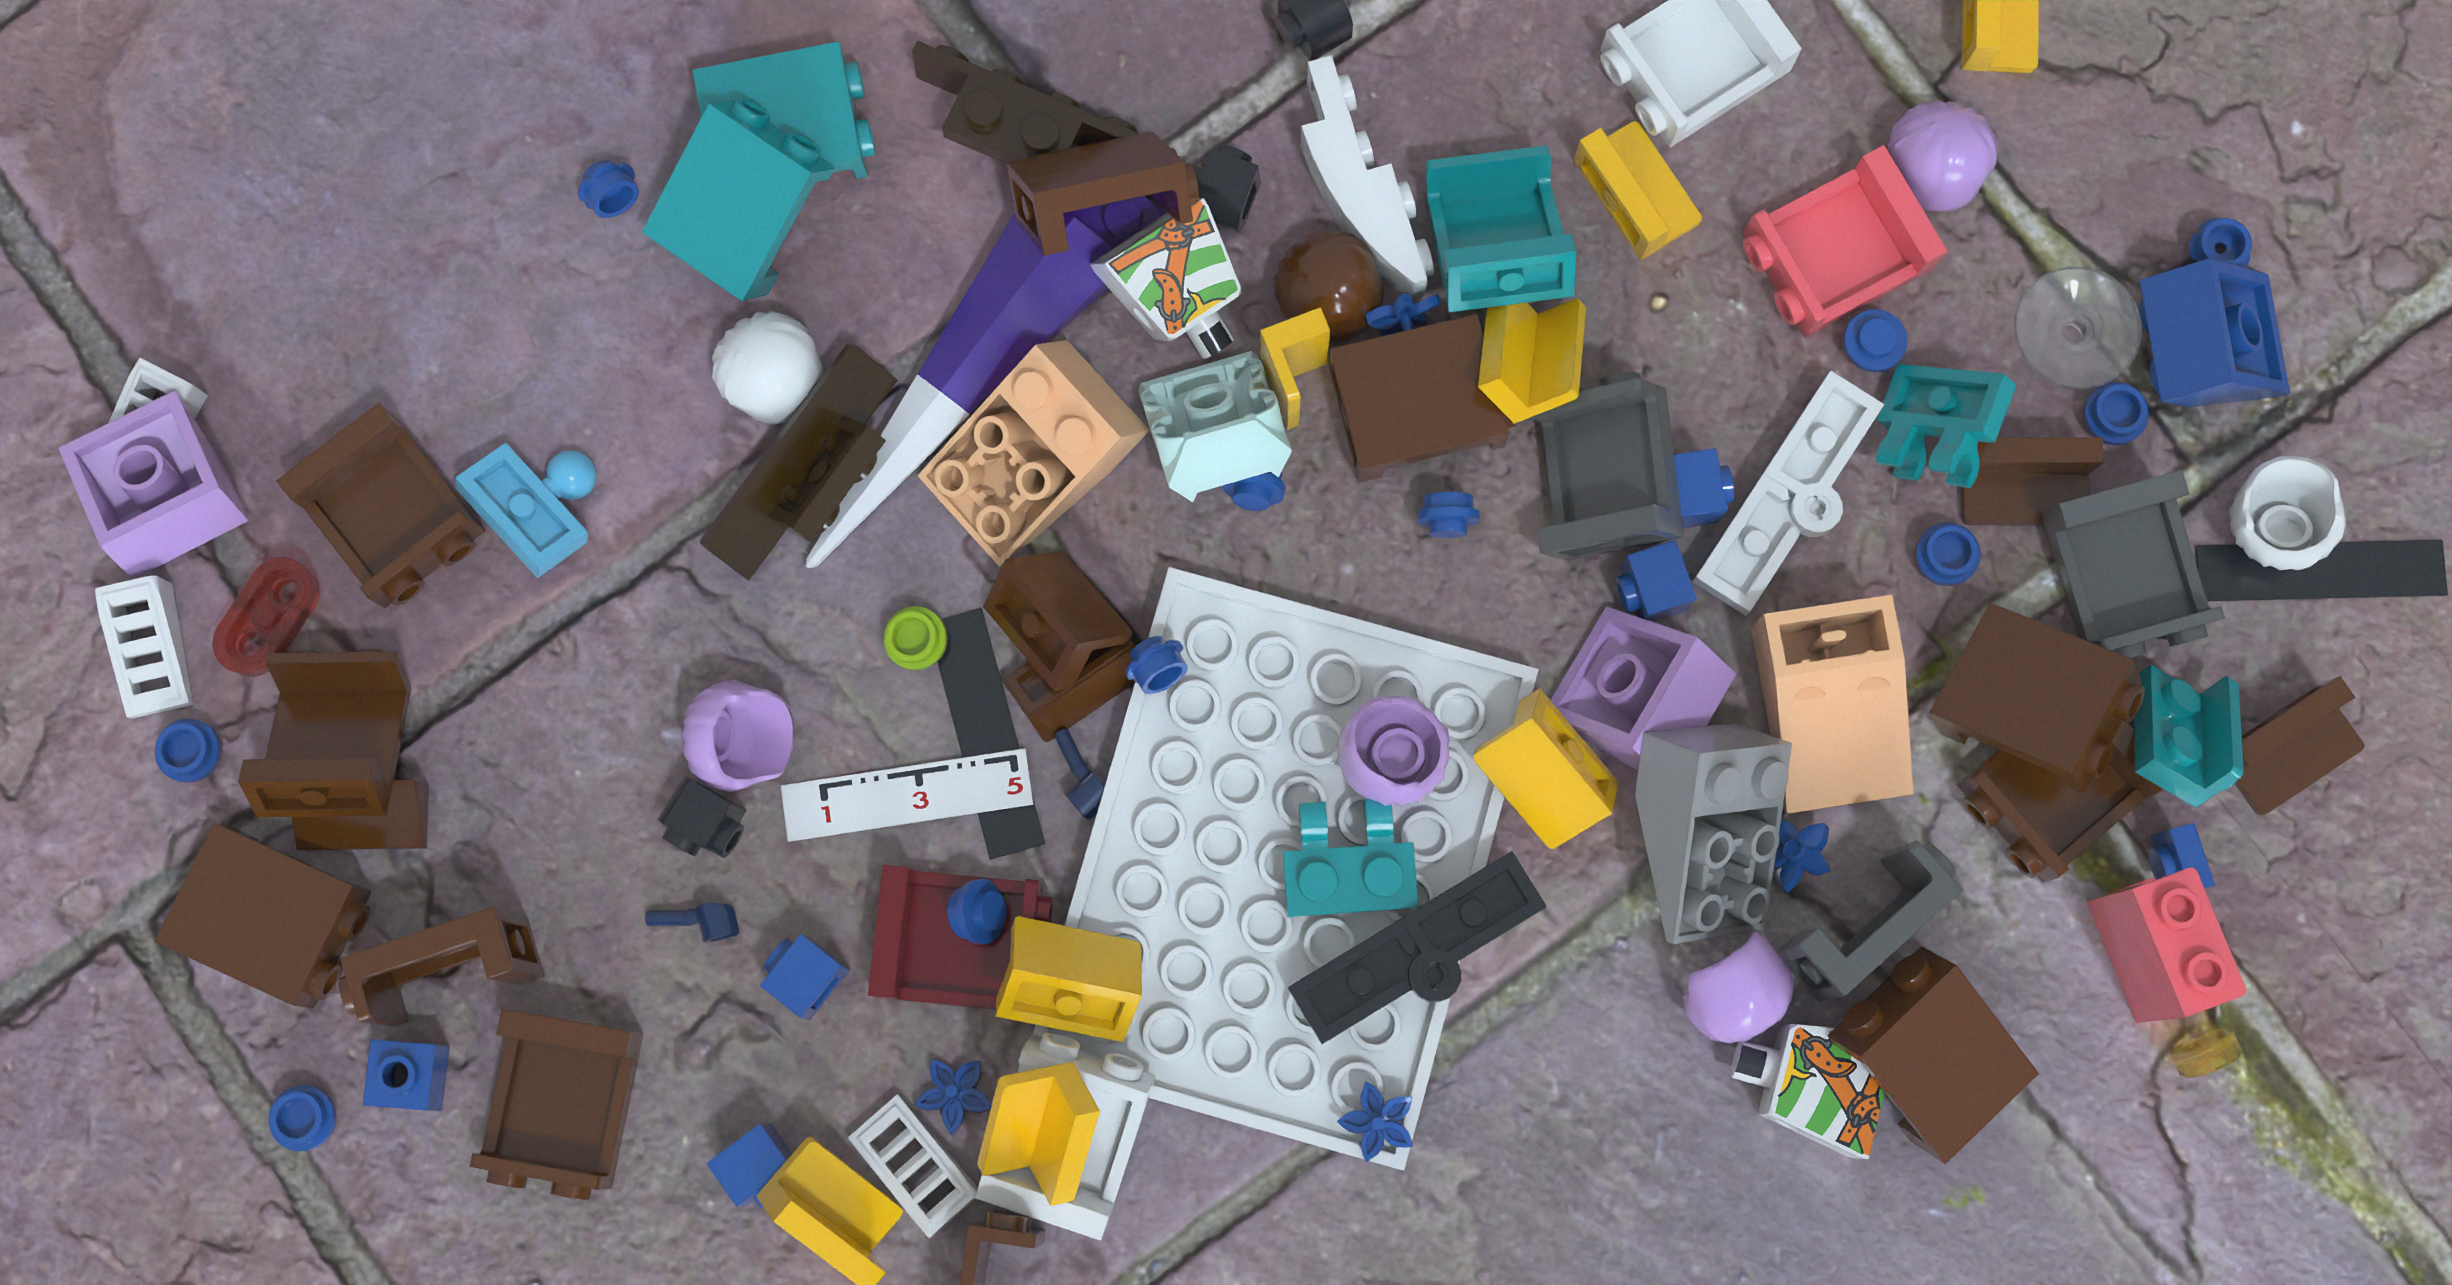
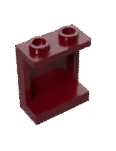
(920, 955)

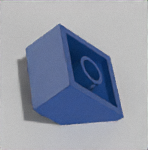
(2213, 335)

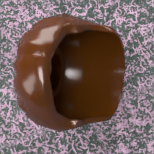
(1330, 273)

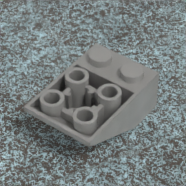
(1711, 825)

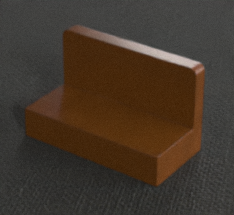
(2028, 476)
(1053, 615)
(2297, 746)

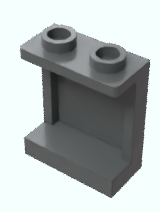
(1610, 470)
(2130, 566)
(1926, 890)

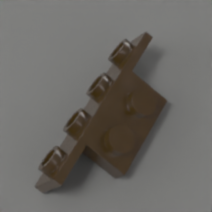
(1003, 115)
(806, 466)

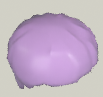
(1943, 153)
(737, 735)
(1393, 750)
(1740, 993)

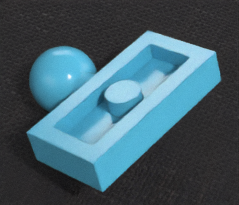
(528, 510)

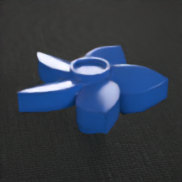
(1401, 314)
(1801, 852)
(954, 1093)
(1378, 1121)

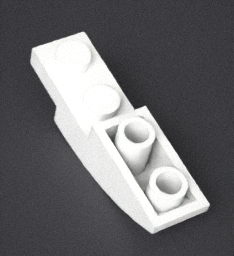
(1360, 199)

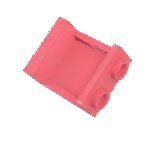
(1844, 244)
(2167, 947)

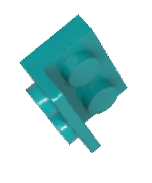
(2188, 738)

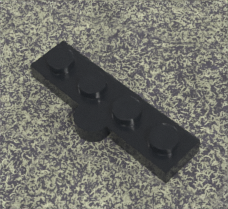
(1418, 950)

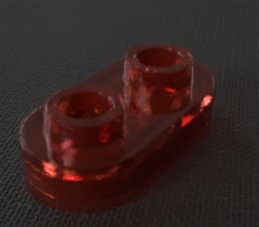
(262, 614)

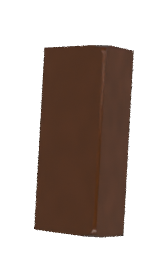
(1052, 710)
(401, 829)

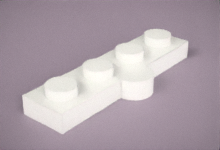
(1790, 495)

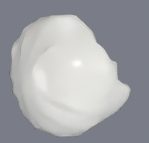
(766, 366)
(2288, 513)

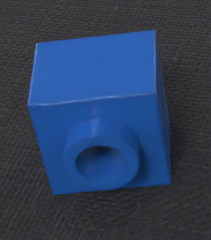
(1703, 487)
(1655, 583)
(802, 975)
(425, 1080)
(750, 1163)

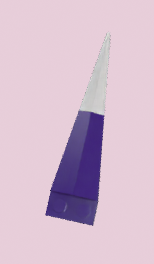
(1007, 310)

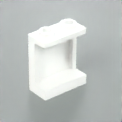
(1697, 60)
(1121, 1095)

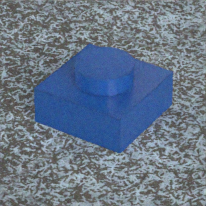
(2179, 850)

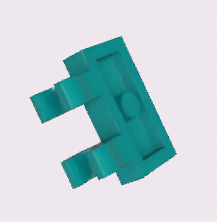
(1944, 404)
(1349, 878)

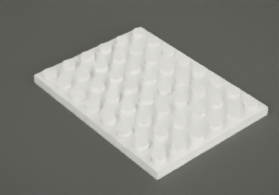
(1198, 838)

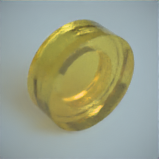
(2206, 1053)

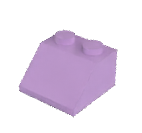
(152, 485)
(1637, 681)

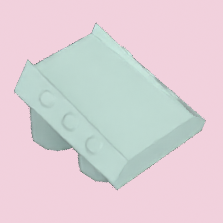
(1215, 424)

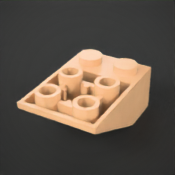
(1032, 449)
(1841, 700)

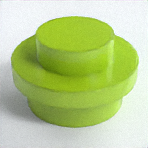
(915, 638)

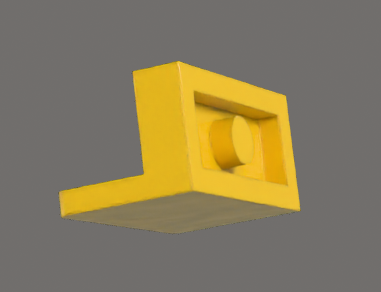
(2000, 35)
(1636, 188)
(1292, 350)
(1532, 358)
(1548, 772)
(1071, 979)
(1041, 1123)
(831, 1210)

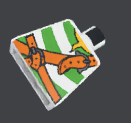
(1175, 279)
(1813, 1088)

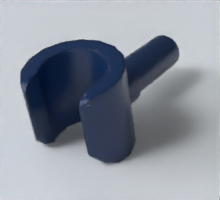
(1088, 791)
(715, 920)

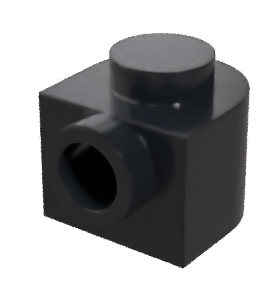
(1314, 25)
(1228, 185)
(701, 819)

